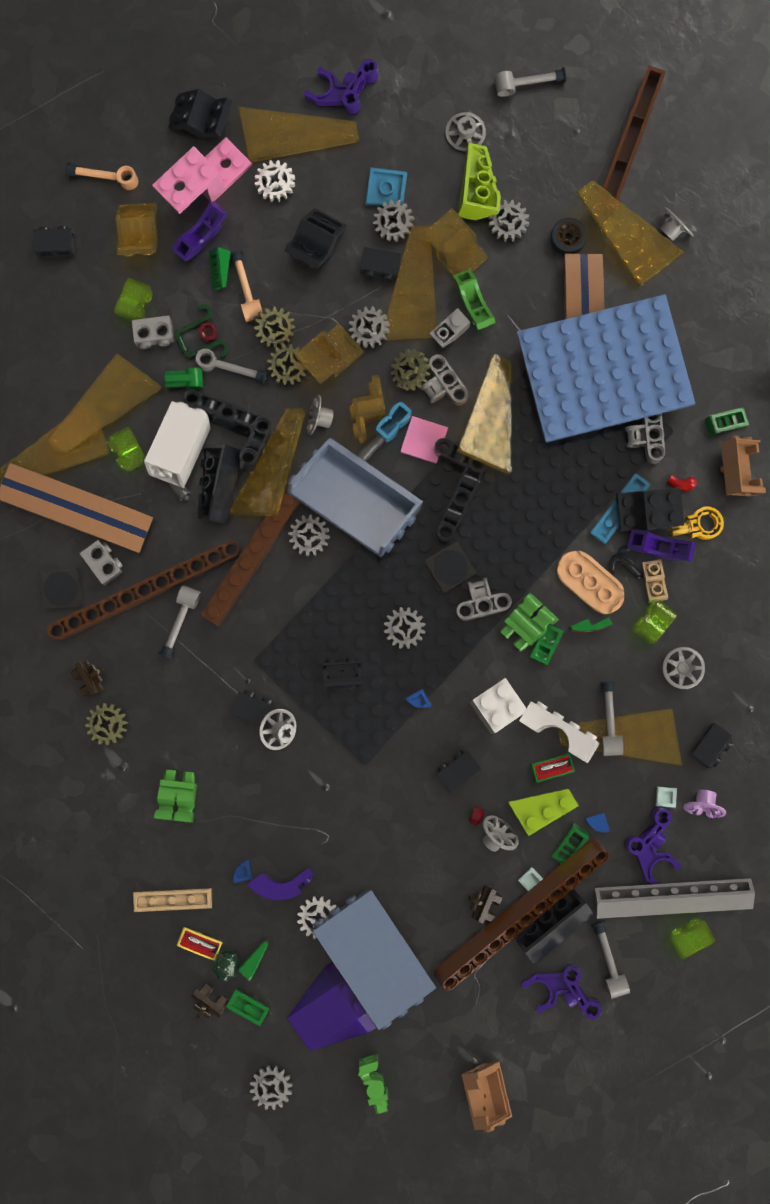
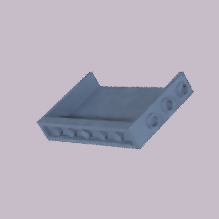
(355, 497)
(373, 958)

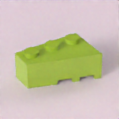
(542, 809)

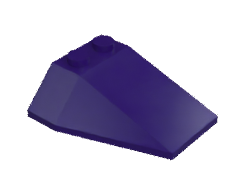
(329, 1012)

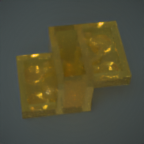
(137, 229)
(455, 243)
(329, 353)
(367, 409)

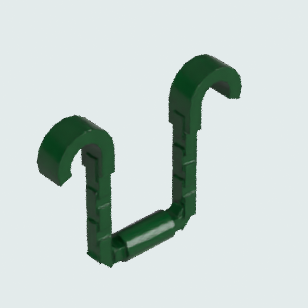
(182, 345)

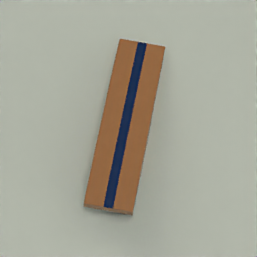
(583, 284)
(74, 508)

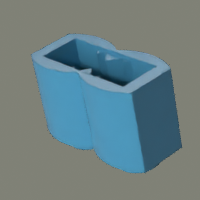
(397, 418)

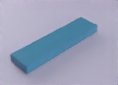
(609, 522)

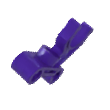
(349, 89)
(649, 842)
(569, 987)

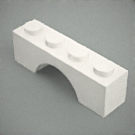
(580, 744)

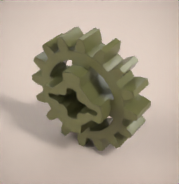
(272, 333)
(279, 364)
(403, 374)
(100, 713)

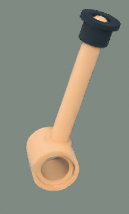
(74, 170)
(251, 307)

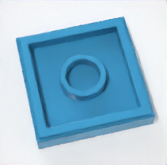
(385, 186)

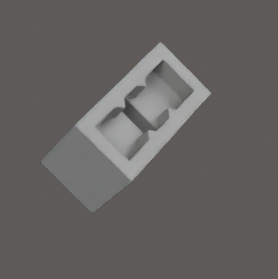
(153, 326)
(98, 565)

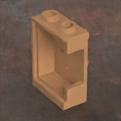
(737, 466)
(486, 1096)

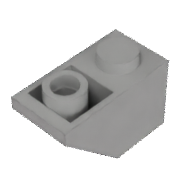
(450, 328)

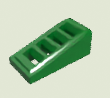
(219, 266)
(715, 425)
(574, 828)
(249, 967)

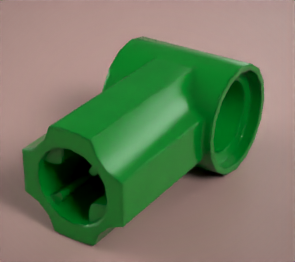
(190, 379)

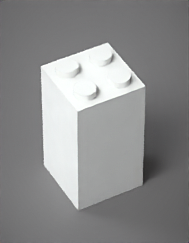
(177, 444)
(498, 706)

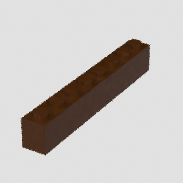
(633, 131)
(249, 560)

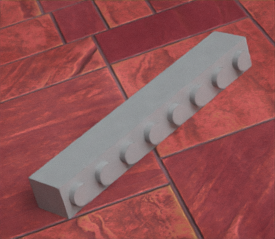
(674, 898)

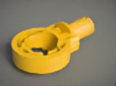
(694, 525)

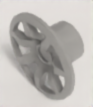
(465, 129)
(674, 226)
(321, 416)
(683, 668)
(280, 730)
(497, 836)

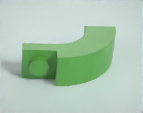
(472, 299)

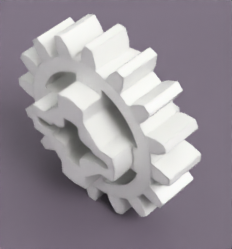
(269, 175)
(309, 915)

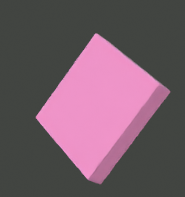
(422, 438)

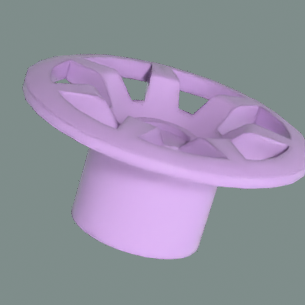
(705, 802)

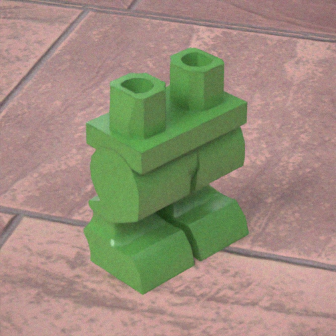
(523, 624)
(180, 792)
(376, 1091)

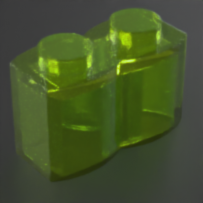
(132, 300)
(127, 448)
(655, 622)
(691, 939)

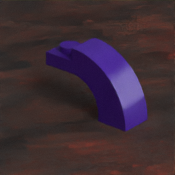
(201, 233)
(661, 547)
(274, 890)

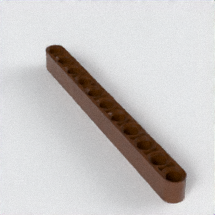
(134, 590)
(521, 914)

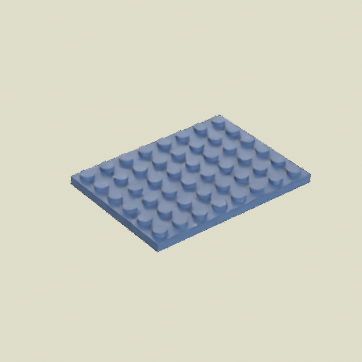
(605, 368)

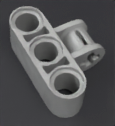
(441, 388)
(643, 439)
(482, 595)

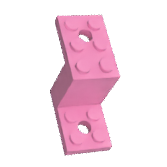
(202, 175)

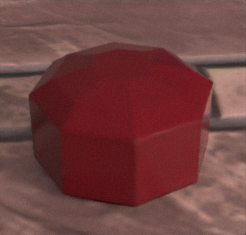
(207, 332)
(476, 816)

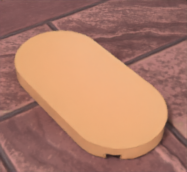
(590, 582)

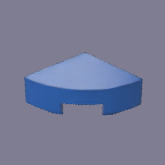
(419, 699)
(598, 822)
(242, 872)

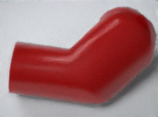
(685, 484)

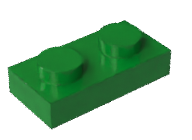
(248, 1007)

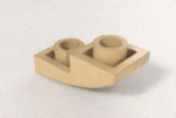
(654, 580)

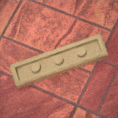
(172, 900)

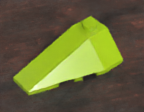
(478, 189)

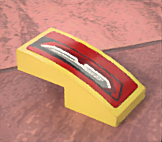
(199, 943)

